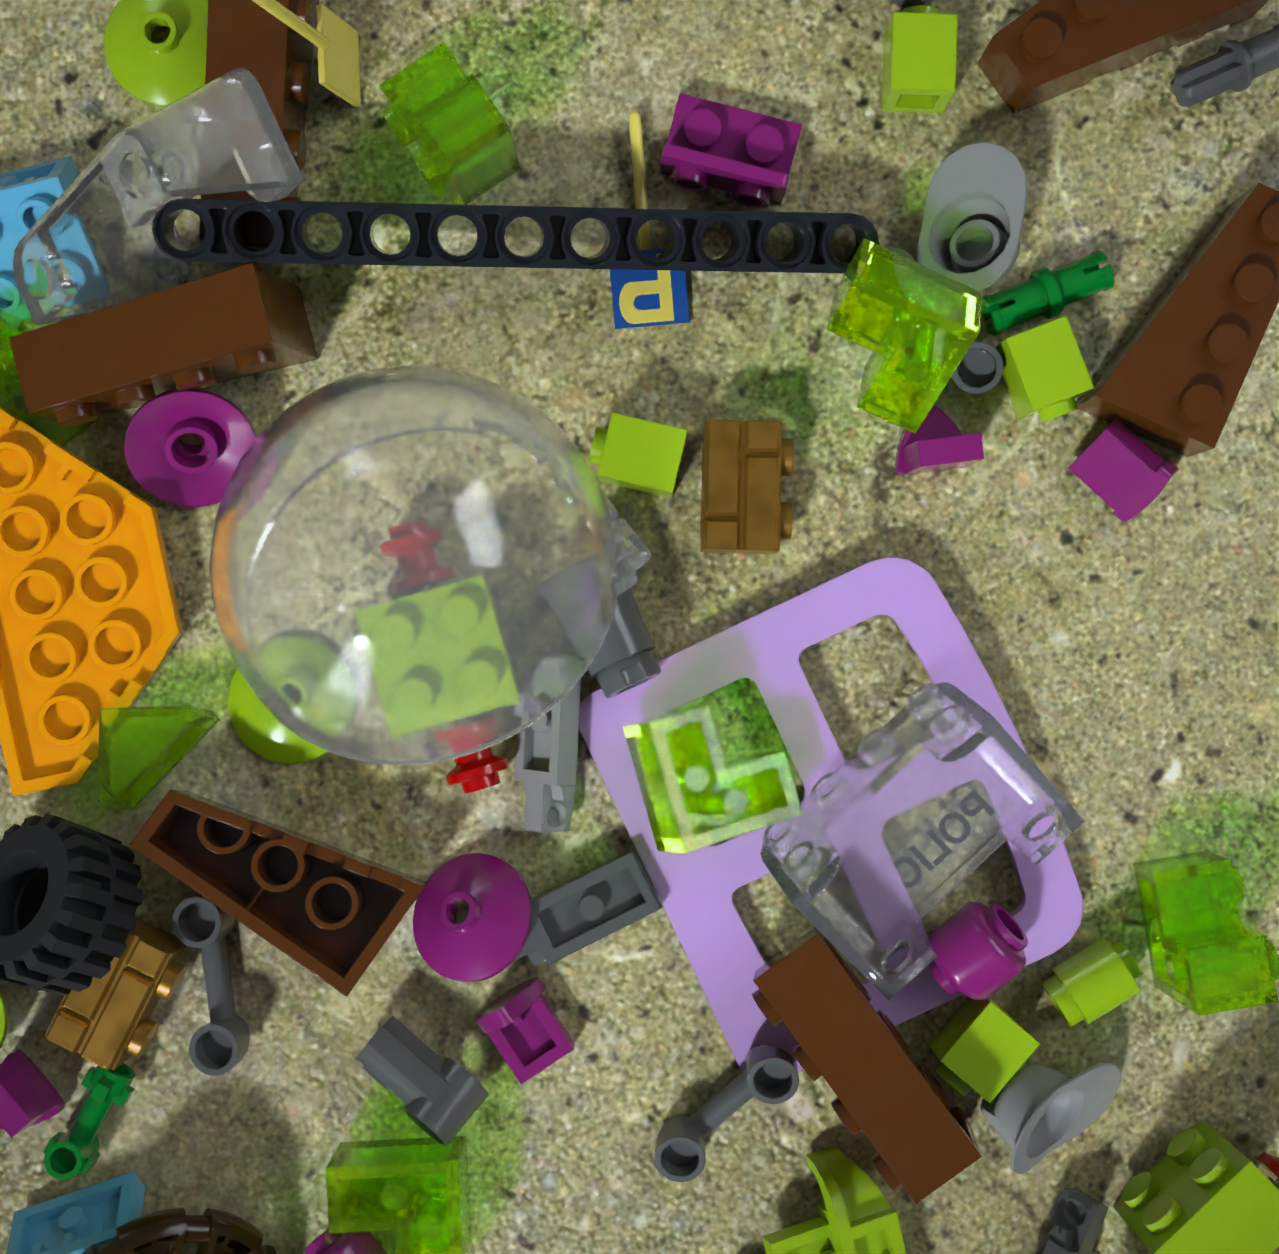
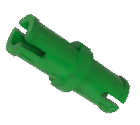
(1047, 292)

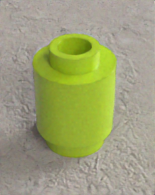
(1093, 982)

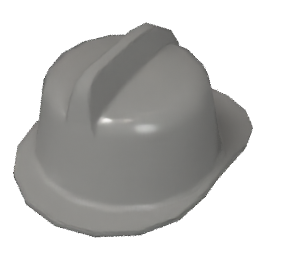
(974, 215)
(1048, 1108)

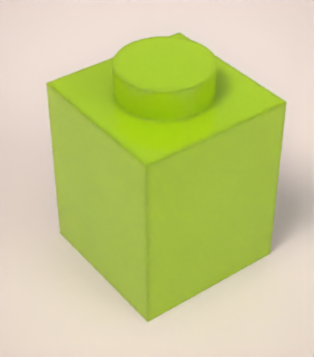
(919, 60)
(1044, 370)
(638, 454)
(981, 1048)

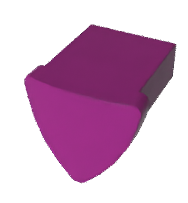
(937, 446)
(1123, 470)
(525, 1029)
(25, 1094)

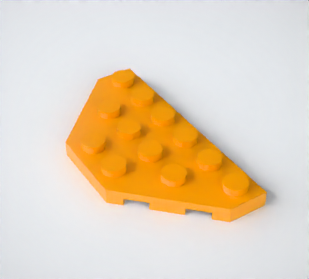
(80, 605)

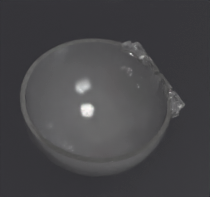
(415, 565)

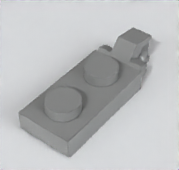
(548, 765)

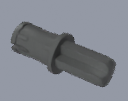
(1228, 69)

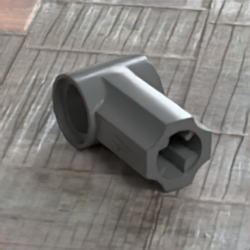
(434, 1090)

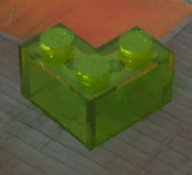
(453, 127)
(911, 322)
(697, 795)
(1197, 937)
(403, 1188)

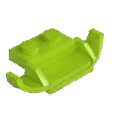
(851, 1218)

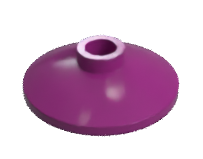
(181, 471)
(495, 924)

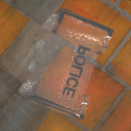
(98, 235)
(909, 826)

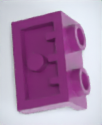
(729, 151)

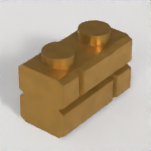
(743, 486)
(114, 1013)

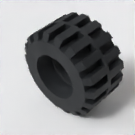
(63, 903)

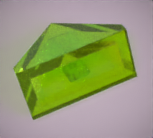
(143, 747)

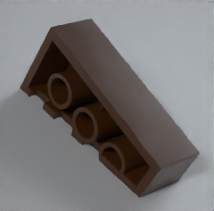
(1074, 41)
(281, 61)
(1199, 336)
(163, 342)
(291, 890)
(865, 1066)

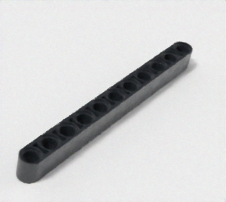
(620, 251)

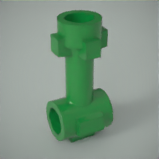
(79, 1147)

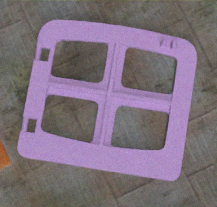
(766, 648)

